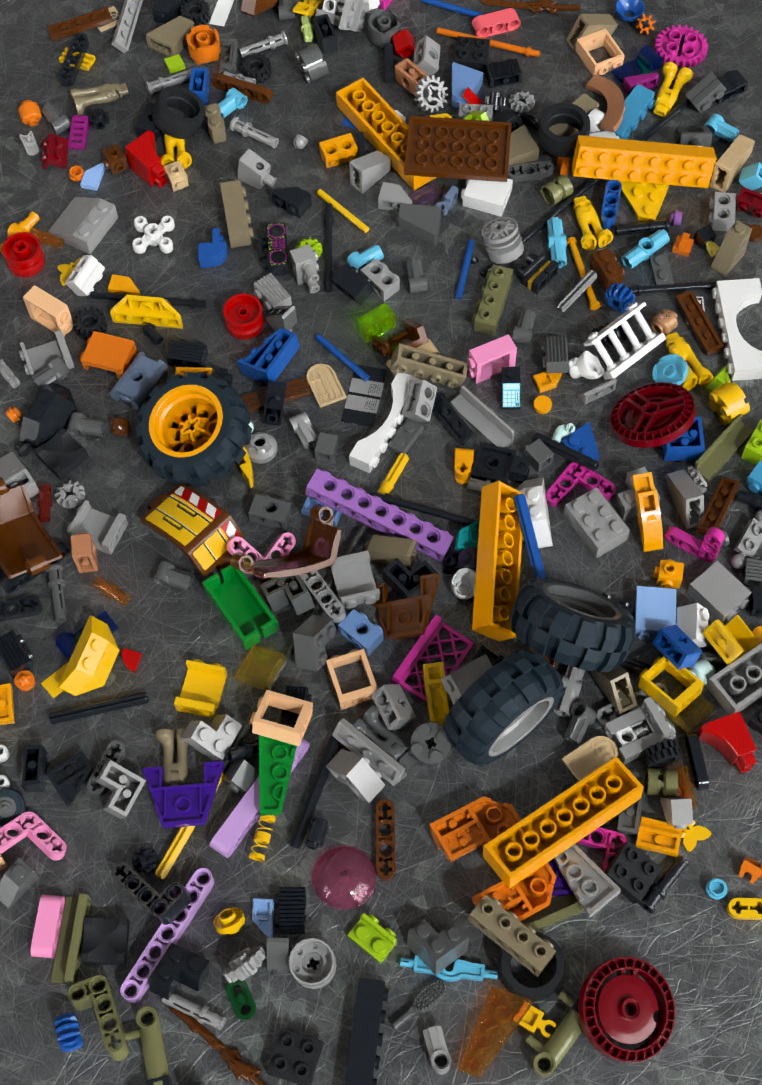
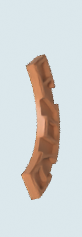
(614, 99)

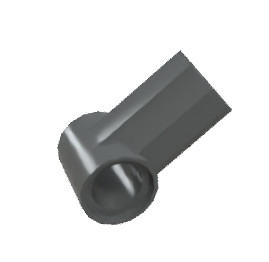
(286, 10)
(57, 122)
(417, 281)
(524, 330)
(55, 371)
(80, 425)
(169, 575)
(582, 717)

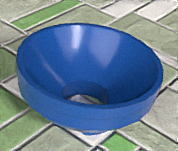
(634, 7)

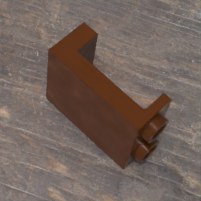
(412, 336)

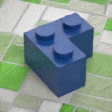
(687, 446)

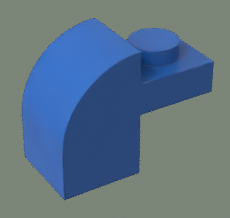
(213, 253)

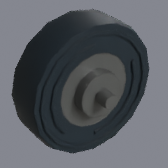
(11, 805)

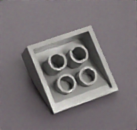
(85, 222)

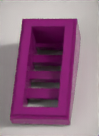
(630, 82)
(79, 122)

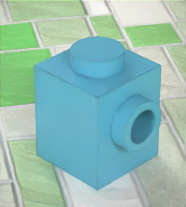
(751, 176)

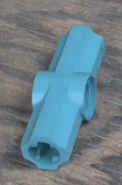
(556, 241)
(645, 249)

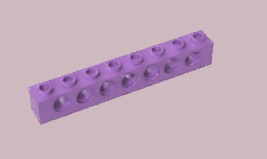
(368, 516)

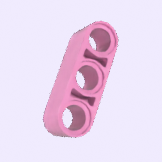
(47, 926)

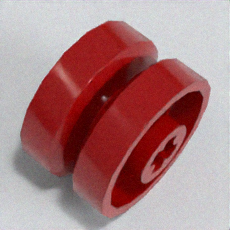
(23, 254)
(243, 316)

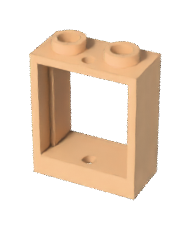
(594, 41)
(48, 310)
(358, 696)
(278, 731)

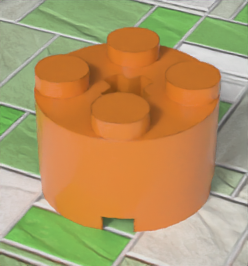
(203, 44)

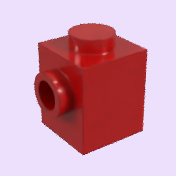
(404, 43)

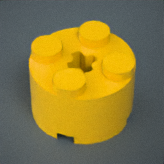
(728, 402)

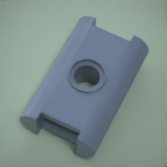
(135, 391)

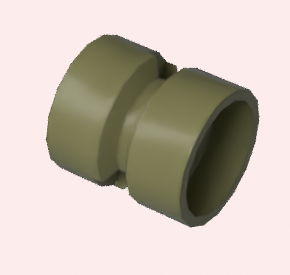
(556, 190)
(661, 782)

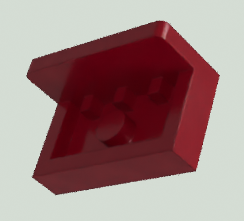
(54, 151)
(749, 202)

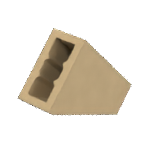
(731, 163)

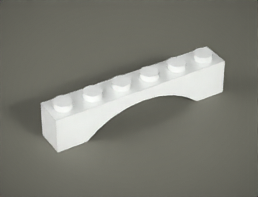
(367, 450)

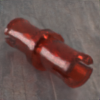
(44, 503)

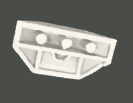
(537, 504)

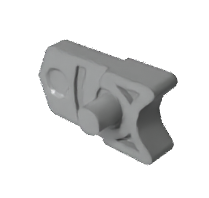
(29, 144)

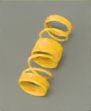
(262, 837)

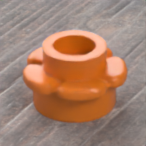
(76, 173)
(14, 414)

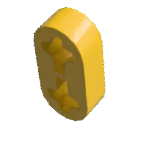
(745, 903)

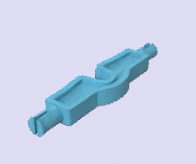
(461, 970)

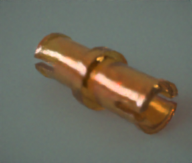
(47, 238)
(111, 591)
(685, 785)

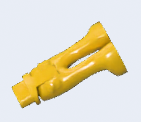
(667, 97)
(182, 156)
(587, 215)
(701, 375)

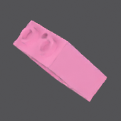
(488, 358)

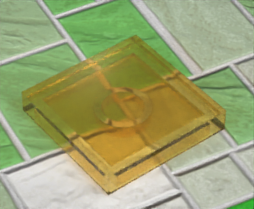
(260, 667)
(692, 715)

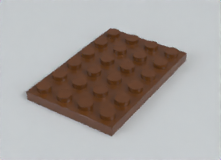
(458, 148)

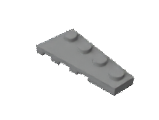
(586, 880)

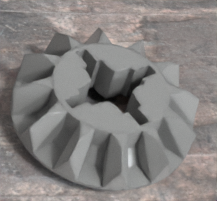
(517, 105)
(697, 478)
(72, 500)

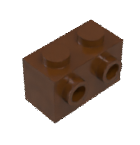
(607, 268)

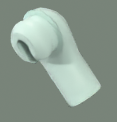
(563, 431)

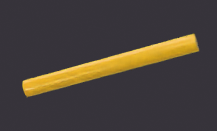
(343, 211)

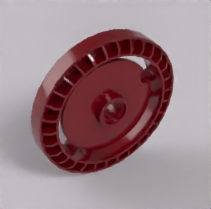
(653, 415)
(611, 1012)

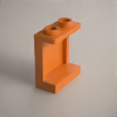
(108, 353)

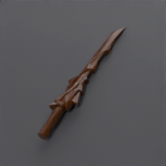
(536, 6)
(231, 1056)

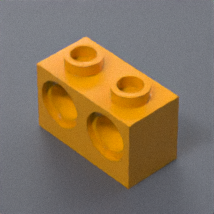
(338, 150)

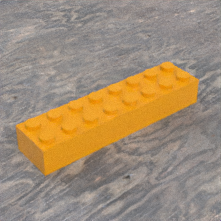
(380, 125)
(643, 161)
(497, 562)
(562, 822)

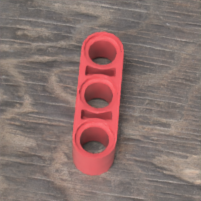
(496, 23)

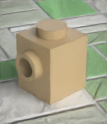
(176, 176)

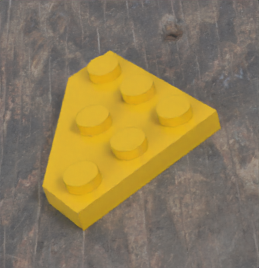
(644, 198)

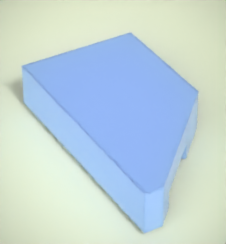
(92, 177)
(264, 915)

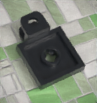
(508, 465)

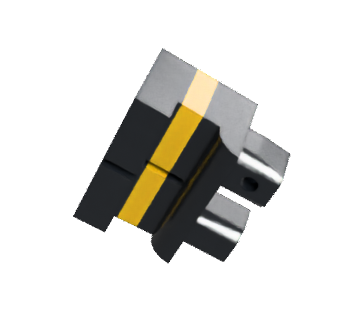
(538, 272)

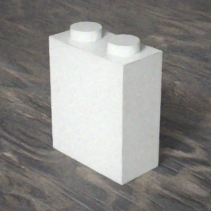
(487, 195)

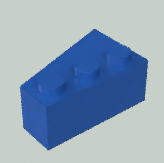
(270, 358)

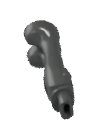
(392, 745)

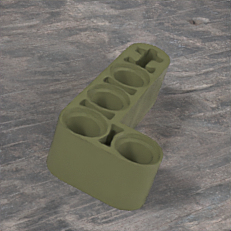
(105, 1018)

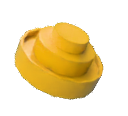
(229, 921)

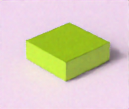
(174, 63)

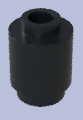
(316, 833)

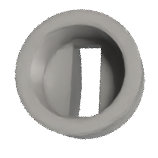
(299, 141)

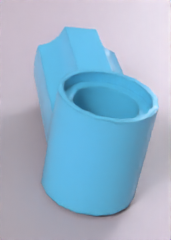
(233, 100)
(721, 129)
(361, 259)

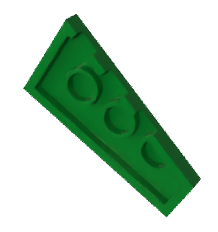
(274, 773)

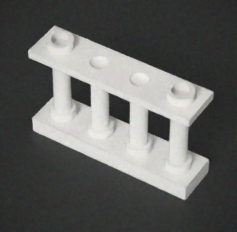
(639, 348)

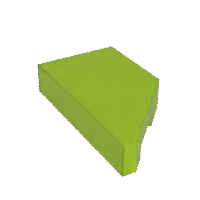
(721, 378)

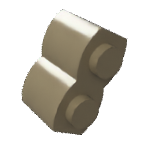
(215, 123)

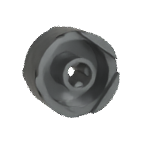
(383, 26)
(311, 63)
(423, 748)

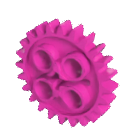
(693, 48)

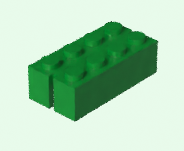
(240, 606)

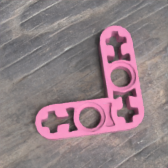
(279, 541)
(31, 831)

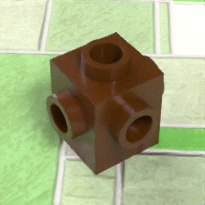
(115, 159)

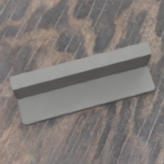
(483, 420)
(362, 745)

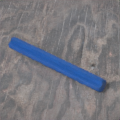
(529, 536)

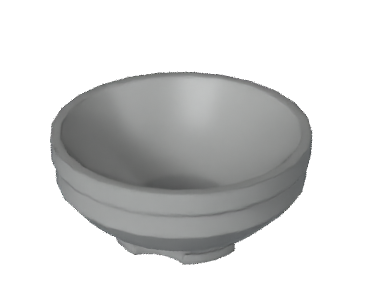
(263, 453)

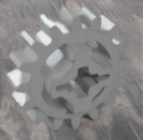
(430, 94)
(244, 964)

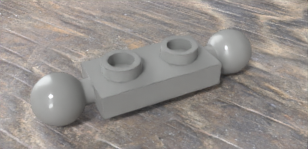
(748, 541)

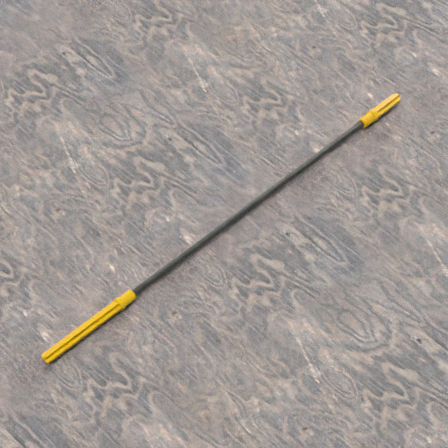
(184, 832)

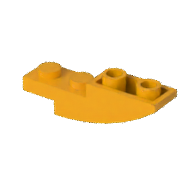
(648, 512)

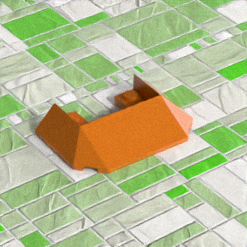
(476, 826)

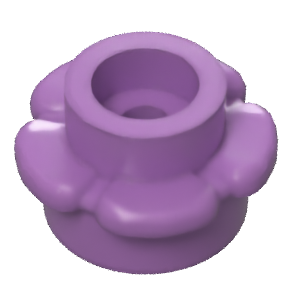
(676, 218)

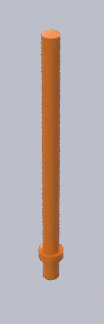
(510, 47)

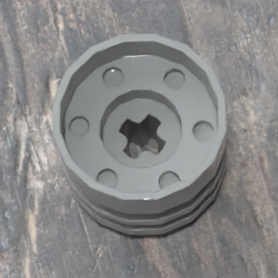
(502, 240)
(301, 959)

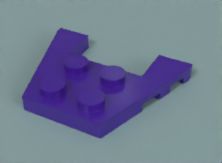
(184, 803)

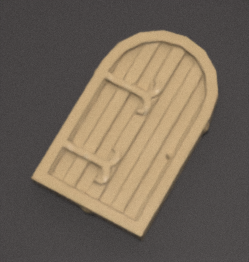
(324, 384)
(590, 756)

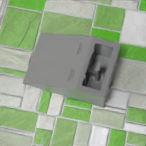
(15, 473)

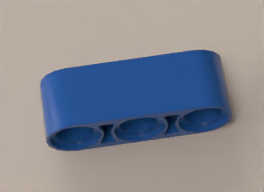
(610, 204)

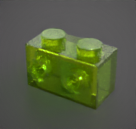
(376, 322)

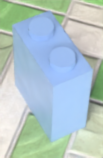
(653, 610)

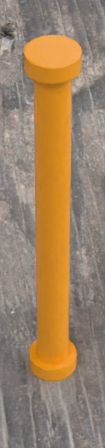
(571, 242)

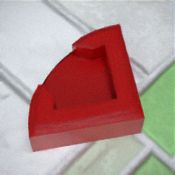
(131, 659)

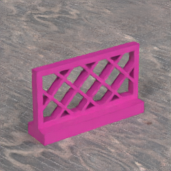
(422, 647)

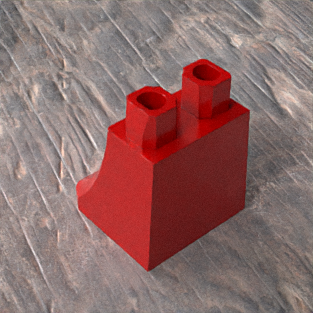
(145, 161)
(731, 739)

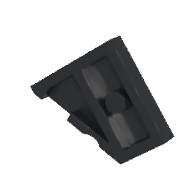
(70, 777)

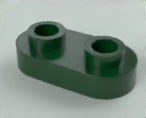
(241, 999)

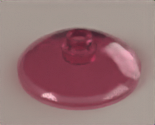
(345, 891)

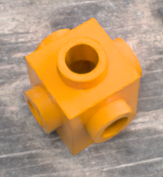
(669, 574)

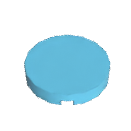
(670, 369)

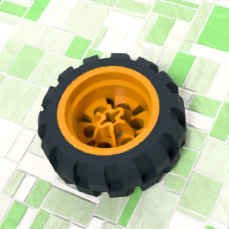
(221, 439)

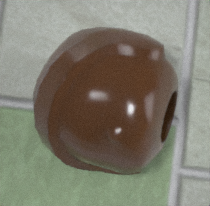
(120, 426)

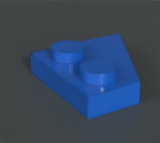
(583, 441)

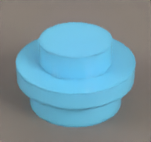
(716, 889)

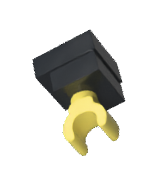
(706, 237)

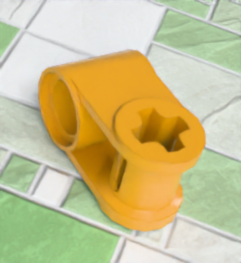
(463, 464)

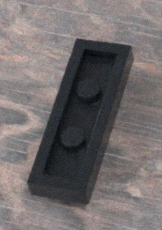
(452, 419)

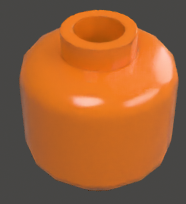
(29, 113)

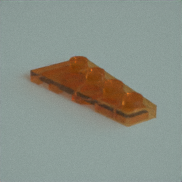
(494, 1027)

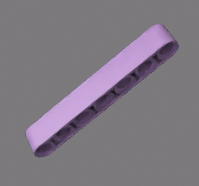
(245, 814)
(158, 942)

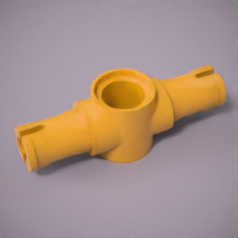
(23, 226)

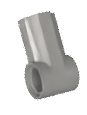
(302, 427)
(437, 1048)

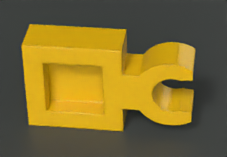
(533, 1021)

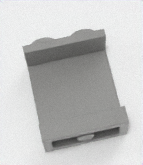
(40, 356)
(104, 528)
(354, 580)

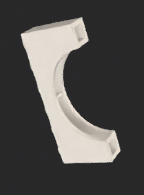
(731, 298)

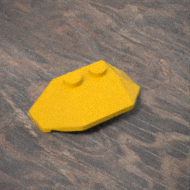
(144, 310)
(91, 659)

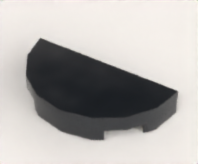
(361, 144)

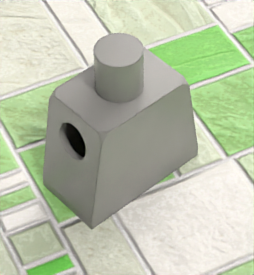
(255, 170)

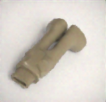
(96, 95)
(173, 773)

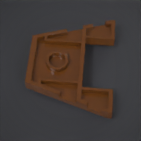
(410, 615)

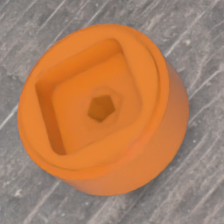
(24, 680)

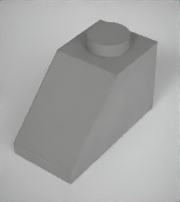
(391, 196)
(677, 811)

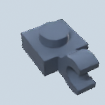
(450, 198)

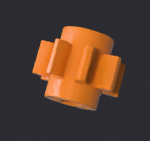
(650, 23)

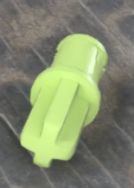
(307, 28)

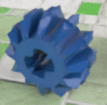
(619, 297)
(68, 1032)

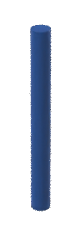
(452, 7)
(465, 267)
(336, 352)

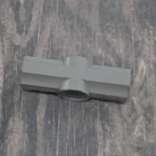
(572, 683)

